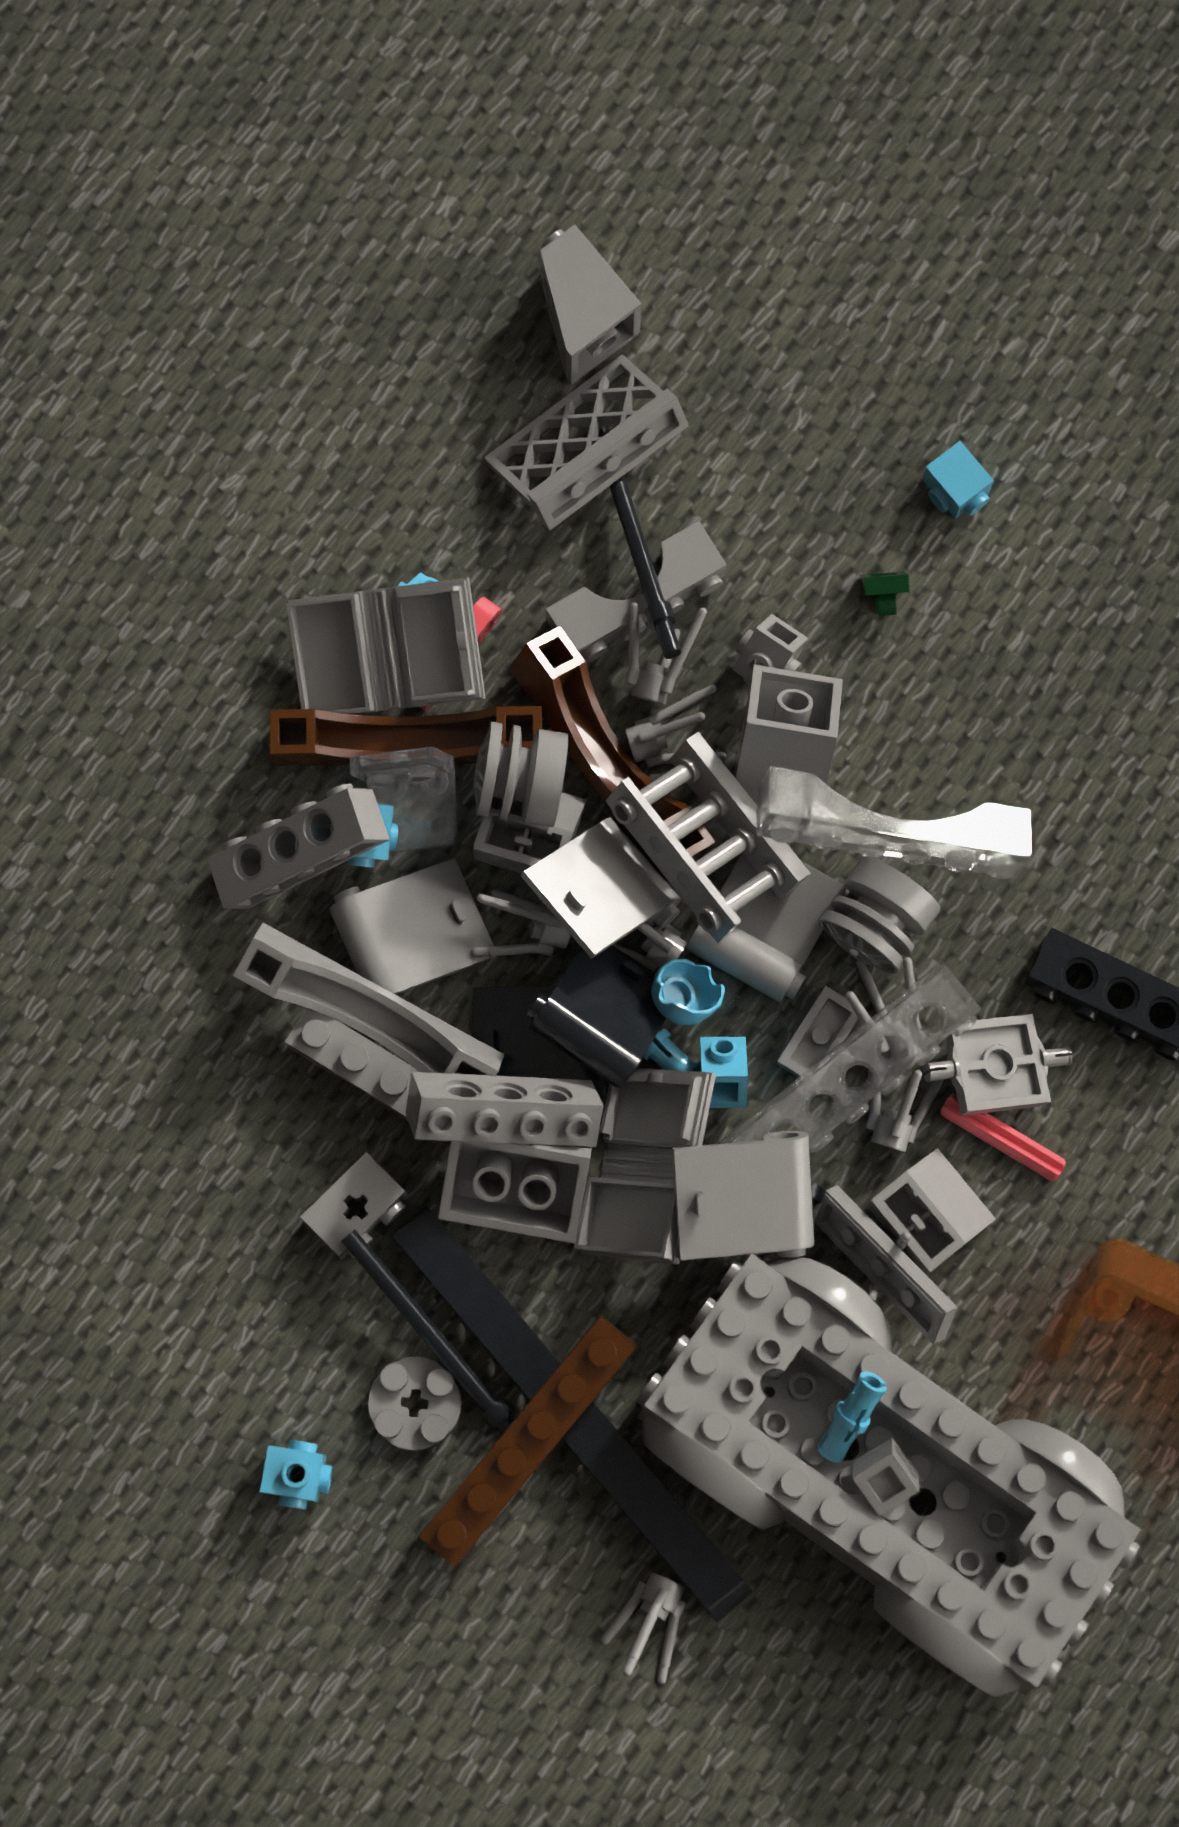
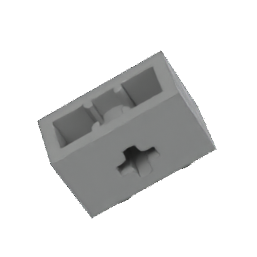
(360, 1182)

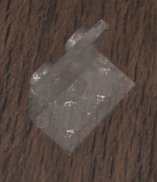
(419, 788)

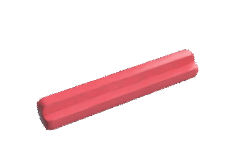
(1006, 1140)

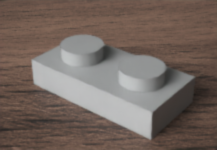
(819, 1033)

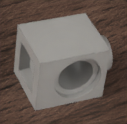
(885, 1476)

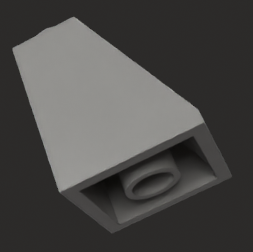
(586, 302)
(788, 725)

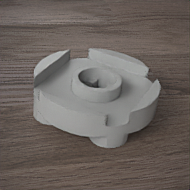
(397, 1383)

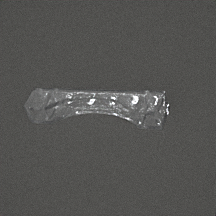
(807, 811)

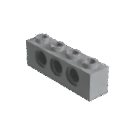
(355, 830)
(503, 1109)

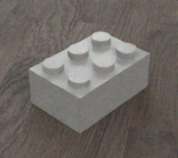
(516, 1187)

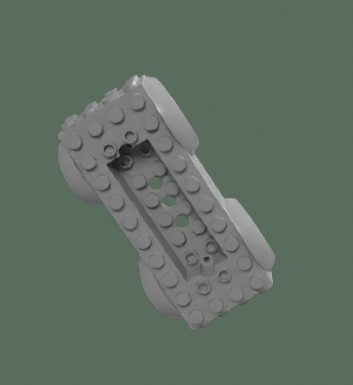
(1020, 1513)

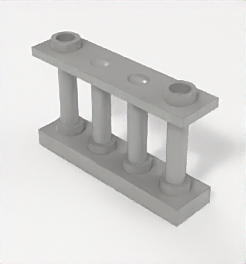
(735, 812)

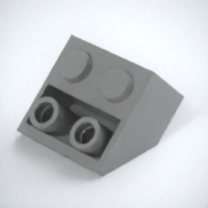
(520, 844)
(933, 1208)

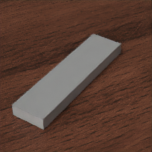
(885, 1265)

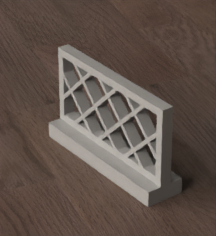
(604, 457)

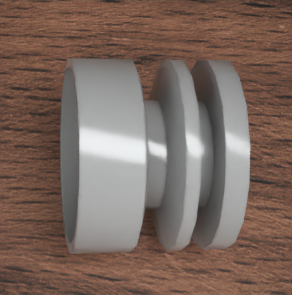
(521, 774)
(884, 907)

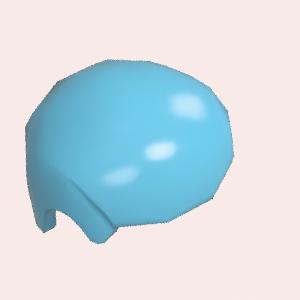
(686, 992)

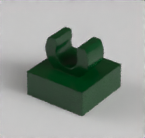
(884, 588)

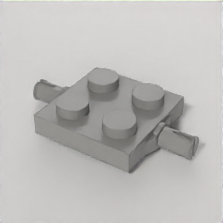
(998, 1065)

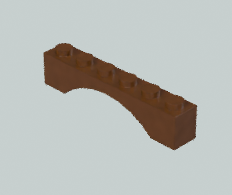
(559, 681)
(331, 738)
(527, 1440)

